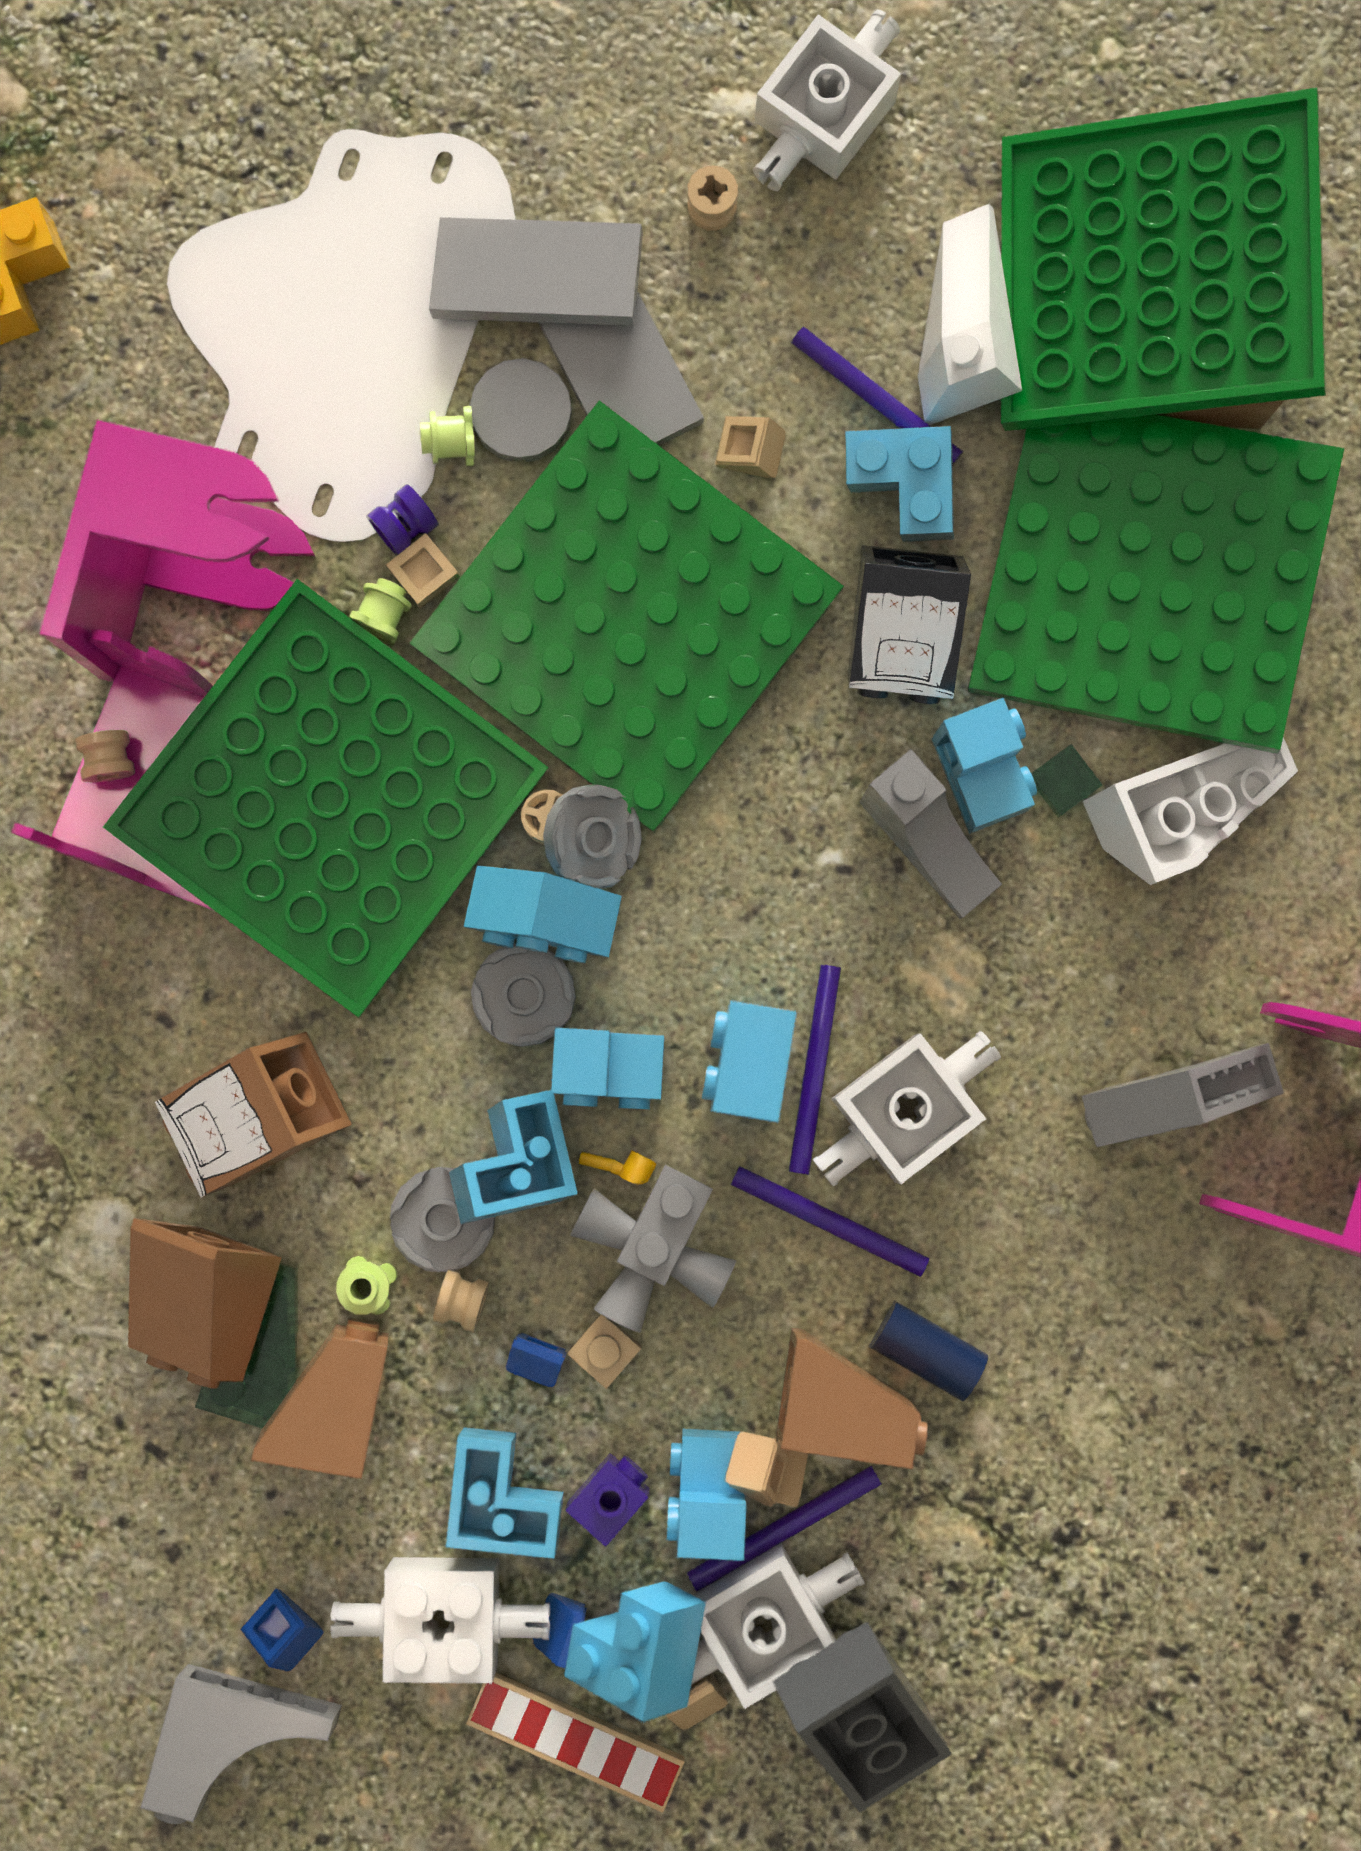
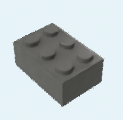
(861, 1717)

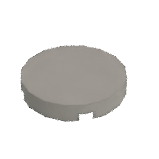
(521, 410)
(592, 836)
(523, 995)
(429, 1227)

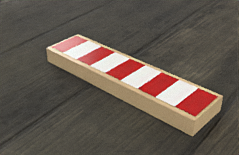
(576, 1741)

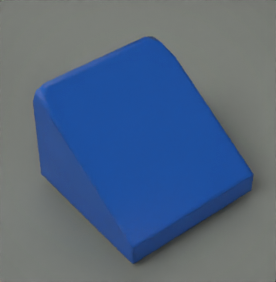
(535, 1360)
(563, 1614)
(281, 1631)

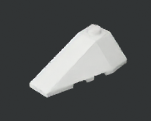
(968, 330)
(1186, 808)

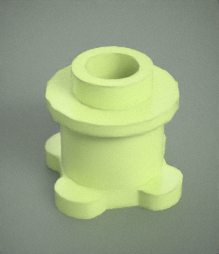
(448, 437)
(382, 610)
(380, 1279)

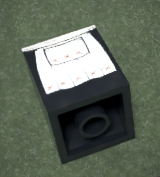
(908, 623)

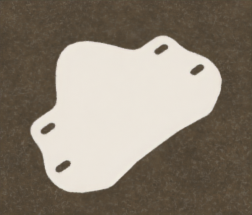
(328, 321)

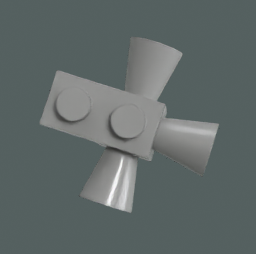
(653, 1247)

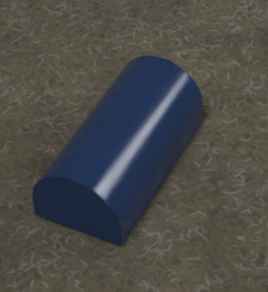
(929, 1351)

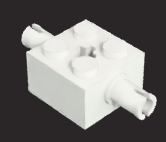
(826, 98)
(942, 1114)
(776, 1591)
(416, 1645)

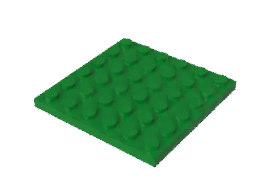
(1165, 262)
(1159, 575)
(627, 615)
(326, 798)

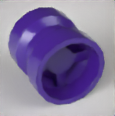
(410, 511)

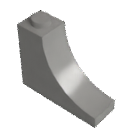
(917, 818)
(1182, 1096)
(212, 1724)

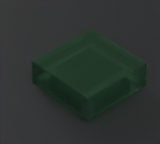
(1065, 780)

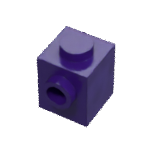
(609, 1497)

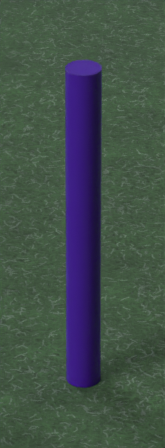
(860, 383)
(814, 1069)
(830, 1221)
(788, 1526)

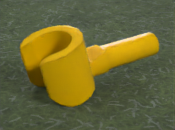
(636, 1168)

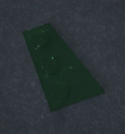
(272, 1362)

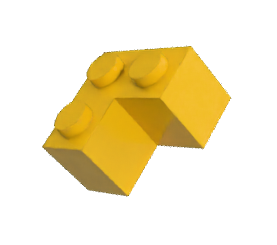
(27, 253)

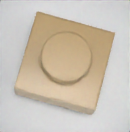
(422, 570)
(604, 1350)

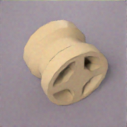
(712, 211)
(105, 756)
(538, 806)
(461, 1301)

